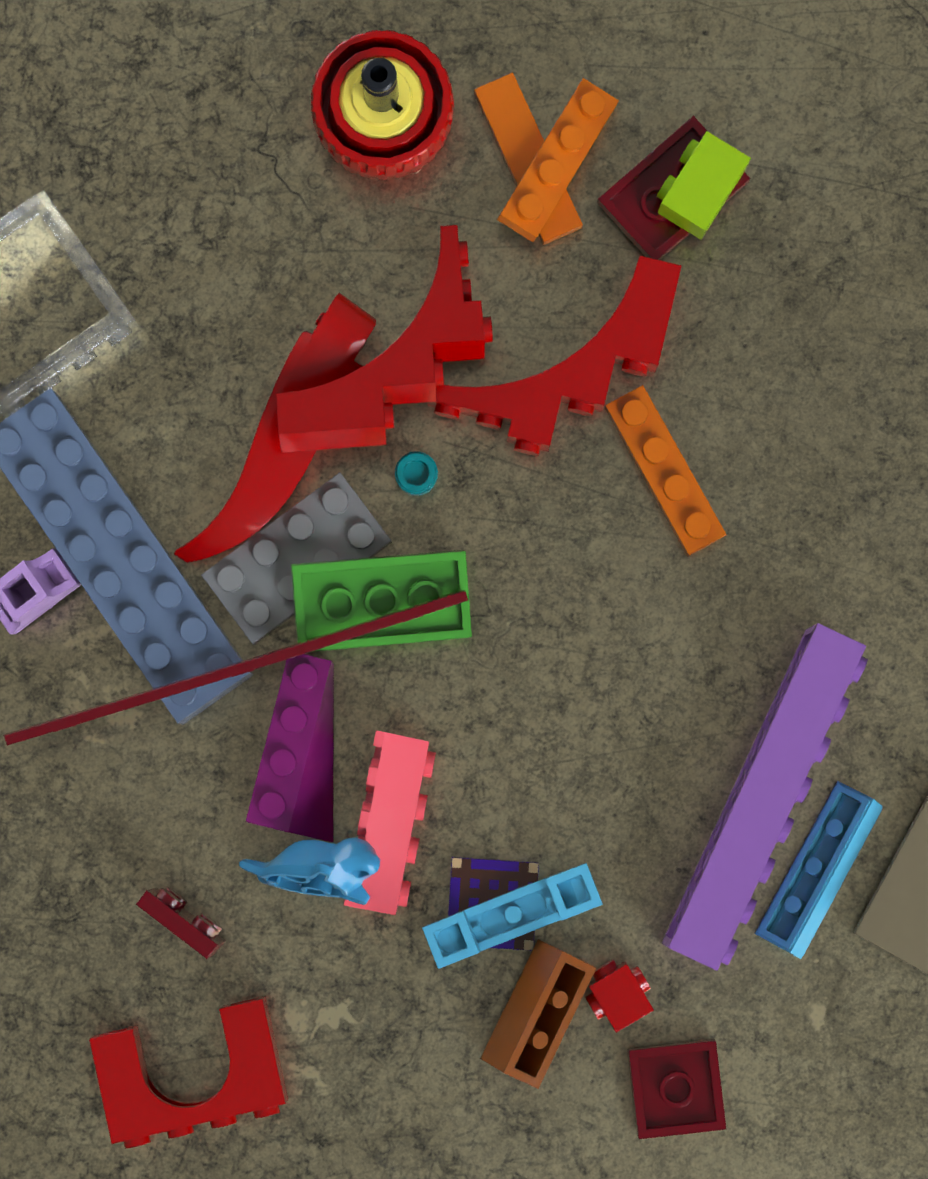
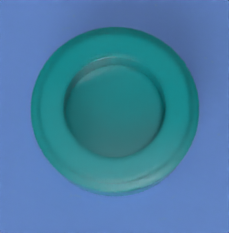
(416, 473)

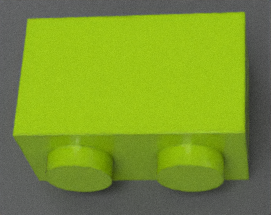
(703, 184)

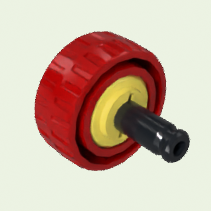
(382, 104)

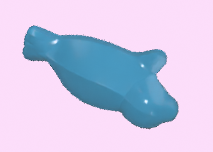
(320, 868)

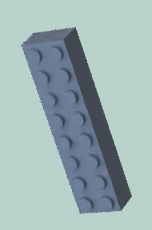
(115, 553)

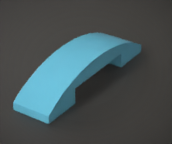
(512, 915)

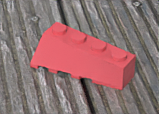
(389, 816)

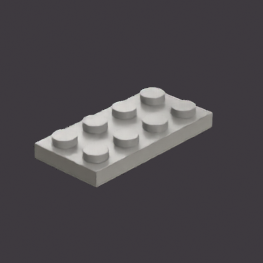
(322, 527)

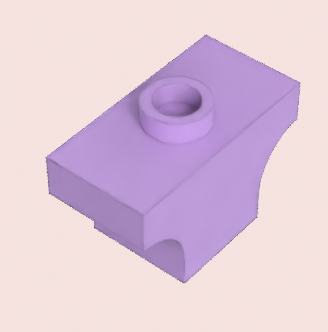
(34, 589)

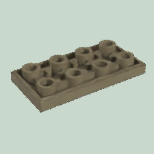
(899, 907)

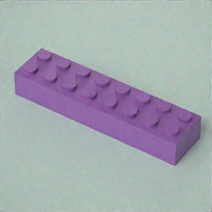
(764, 796)

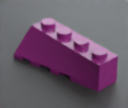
(297, 762)

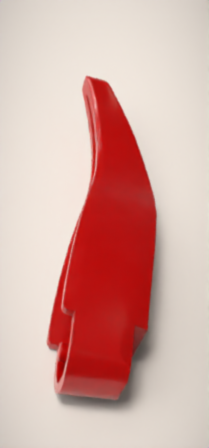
(269, 473)

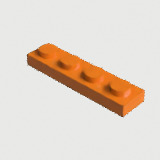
(557, 160)
(665, 470)

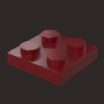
(168, 909)
(676, 1089)

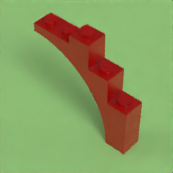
(360, 405)
(531, 405)

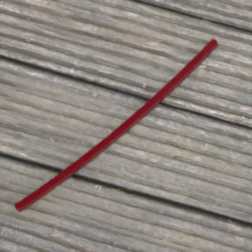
(235, 669)

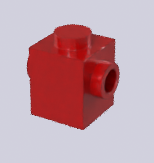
(619, 994)

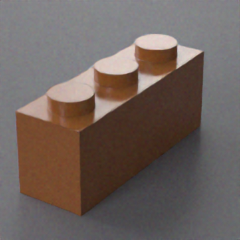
(538, 1014)

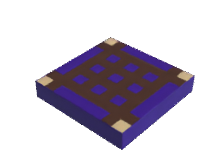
(484, 879)

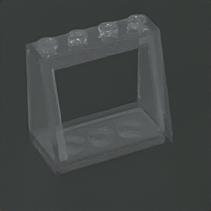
(80, 349)

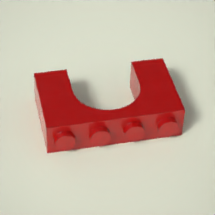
(139, 1109)

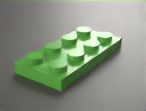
(358, 590)

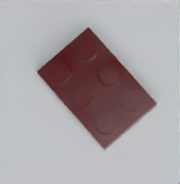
(634, 201)

